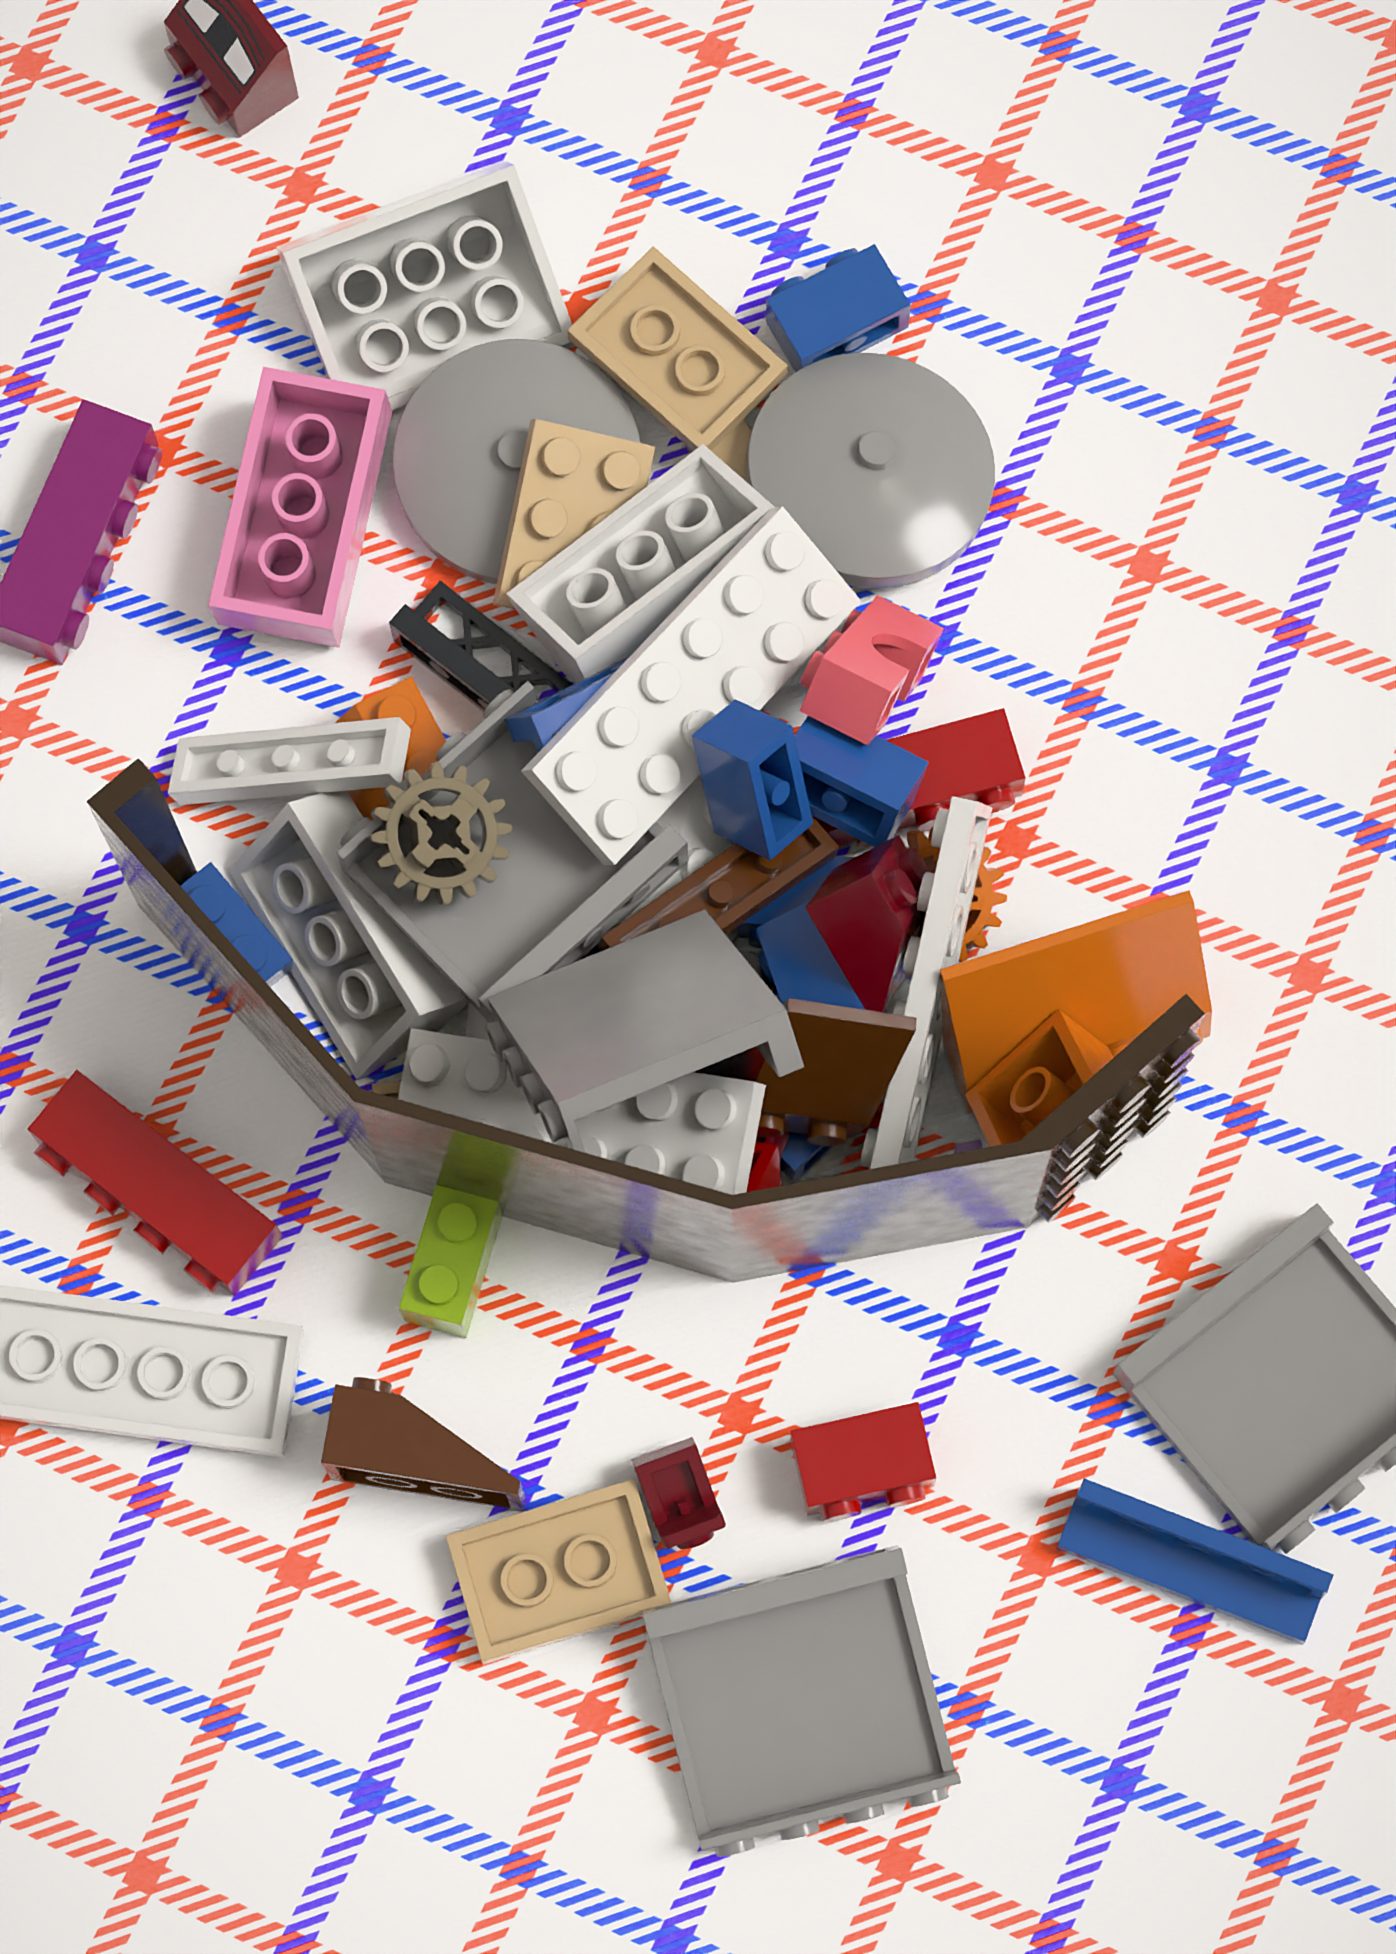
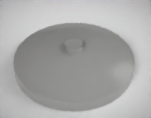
(467, 438)
(875, 466)

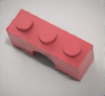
(868, 668)

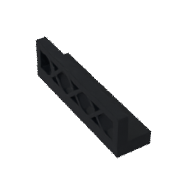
(455, 665)

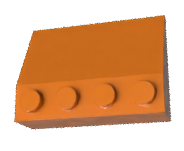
(1102, 974)

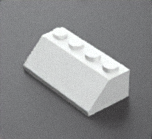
(637, 564)
(344, 950)

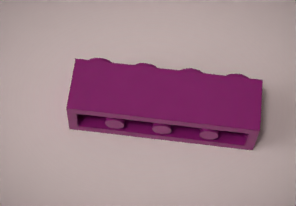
(74, 531)

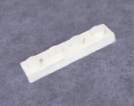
(289, 761)

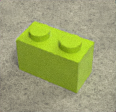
(450, 1261)

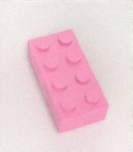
(300, 507)

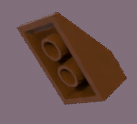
(845, 1072)
(396, 1446)

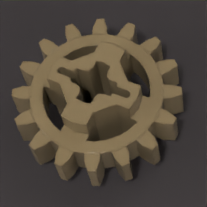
(458, 812)

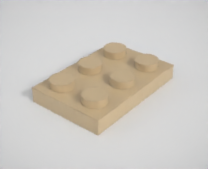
(677, 351)
(564, 490)
(558, 1571)

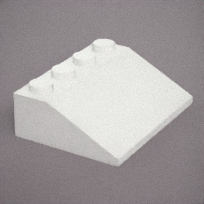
(426, 281)

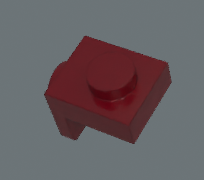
(679, 1495)

